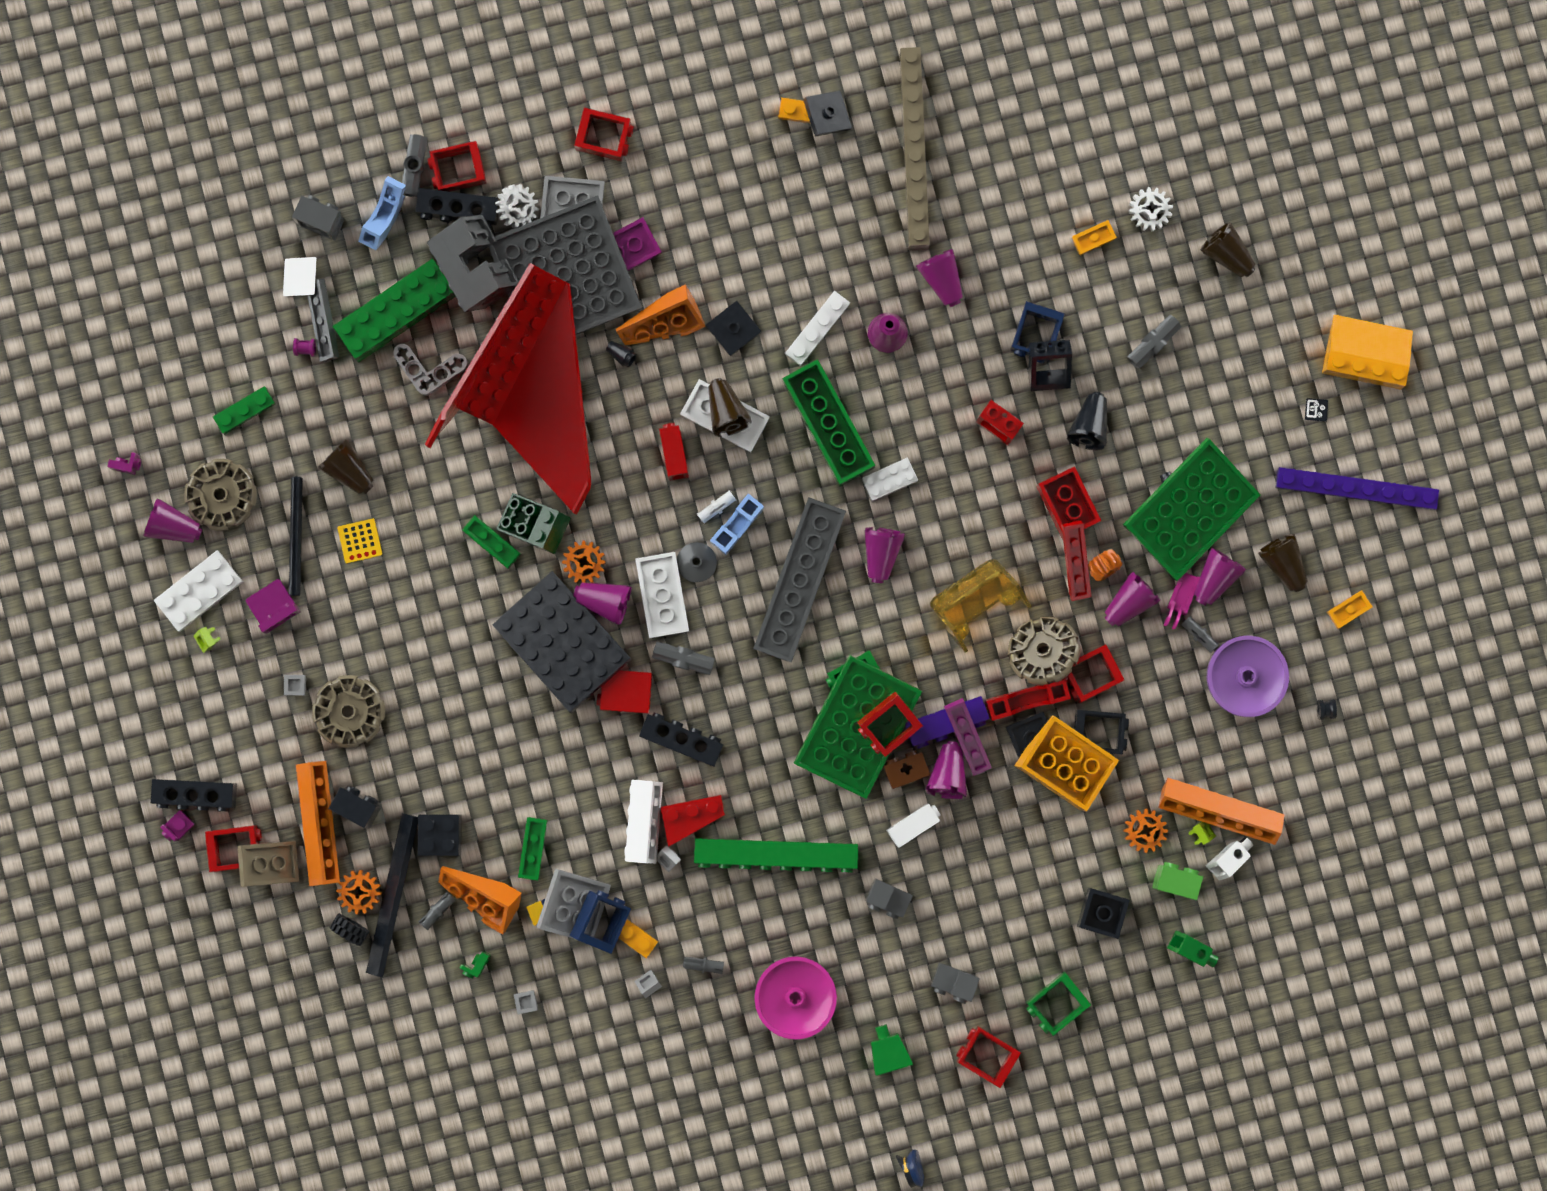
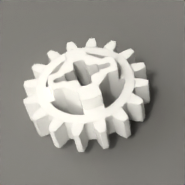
(516, 196)
(1141, 210)

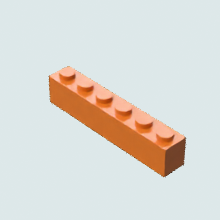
(1221, 811)
(317, 823)

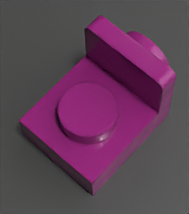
(122, 464)
(177, 826)

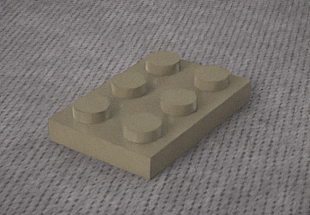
(268, 863)

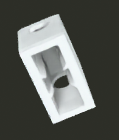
(1230, 859)

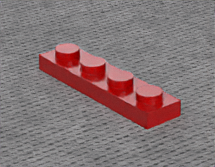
(1076, 560)

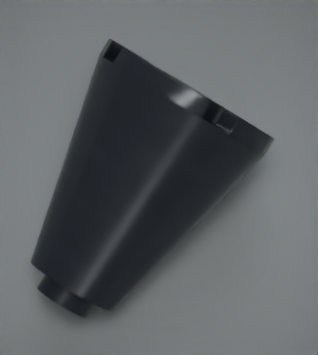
(1091, 423)

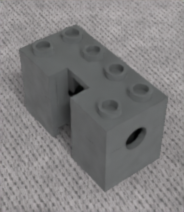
(454, 249)

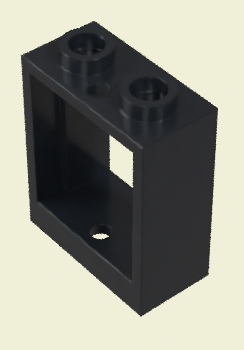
(1050, 378)
(1123, 725)

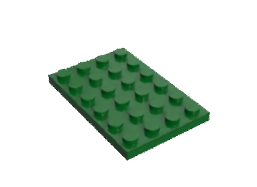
(1191, 509)
(835, 745)

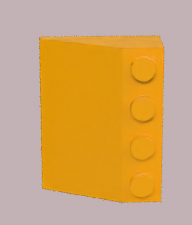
(1368, 352)
(1067, 763)

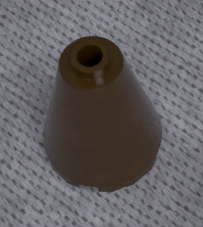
(1229, 251)
(726, 409)
(347, 468)
(1286, 562)

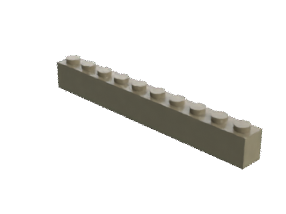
(914, 148)

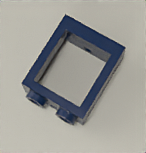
(1040, 312)
(614, 928)

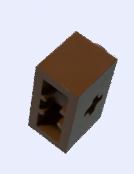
(918, 771)

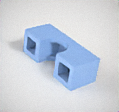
(737, 525)

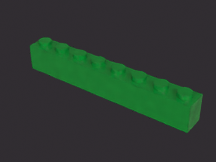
(776, 853)

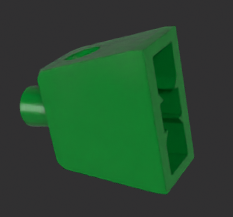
(1192, 949)
(888, 1052)

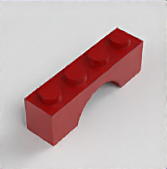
(1027, 698)

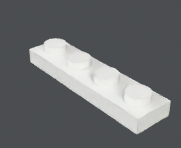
(817, 328)

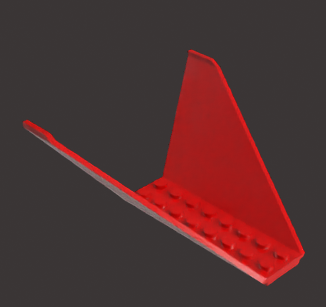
(531, 385)

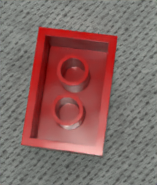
(1068, 500)

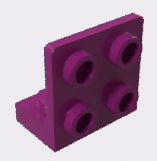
(272, 606)

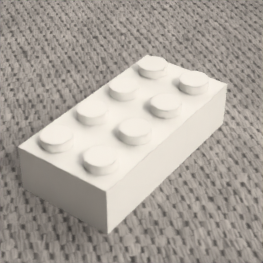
(889, 479)

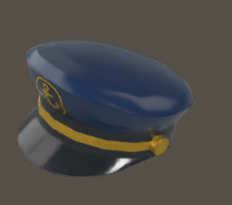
(912, 1168)

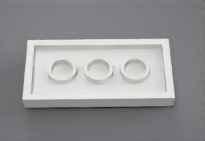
(698, 411)
(198, 591)
(662, 595)

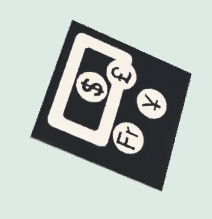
(1316, 409)

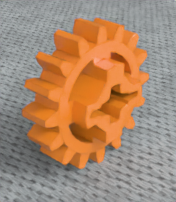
(586, 554)
(1149, 840)
(360, 882)

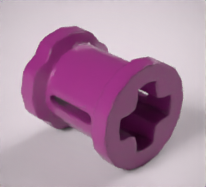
(304, 347)

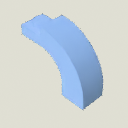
(384, 215)

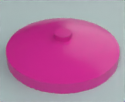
(795, 997)

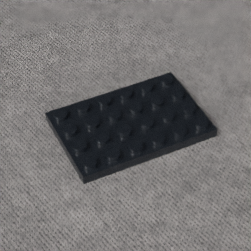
(561, 642)

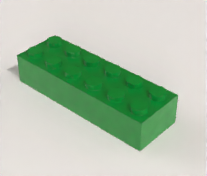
(394, 310)
(828, 423)

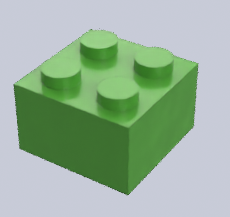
(1178, 882)

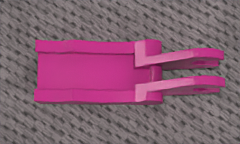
(1181, 597)

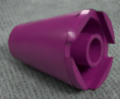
(943, 277)
(884, 338)
(171, 524)
(881, 552)
(1217, 577)
(604, 599)
(1130, 601)
(948, 773)

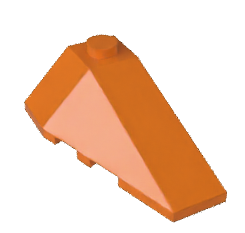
(667, 316)
(488, 897)

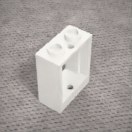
(914, 824)

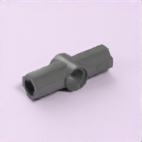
(415, 153)
(1154, 341)
(683, 658)

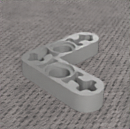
(423, 375)

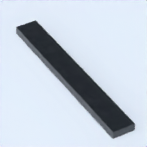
(392, 895)

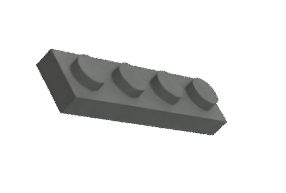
(323, 322)

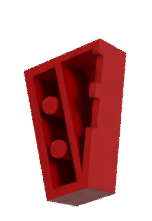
(690, 816)

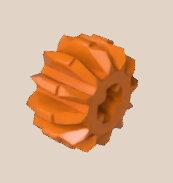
(1104, 565)

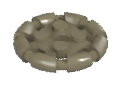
(232, 497)
(1048, 660)
(359, 717)

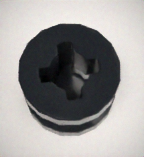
(1326, 709)

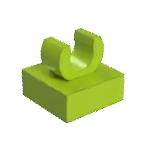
(205, 640)
(1204, 833)

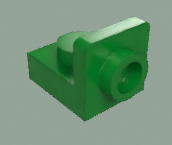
(479, 964)

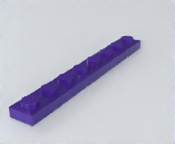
(1357, 488)

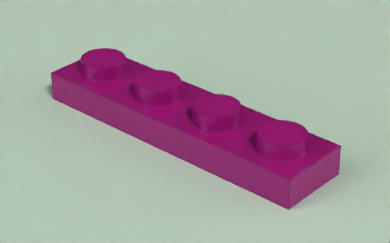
(967, 737)

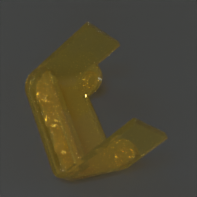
(975, 595)

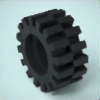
(349, 929)

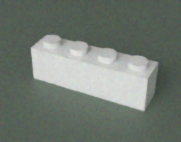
(643, 821)

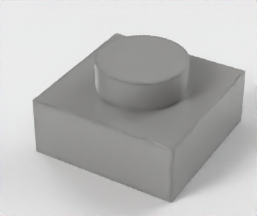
(294, 685)
(668, 858)
(648, 983)
(525, 1002)

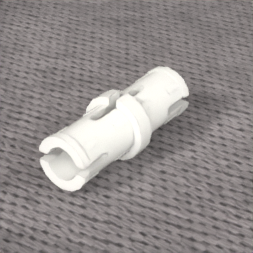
(716, 506)

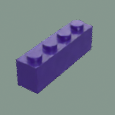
(938, 724)

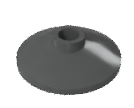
(699, 572)

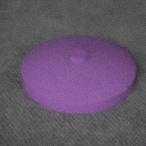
(1247, 676)

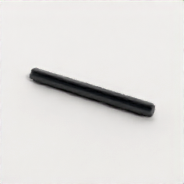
(295, 536)

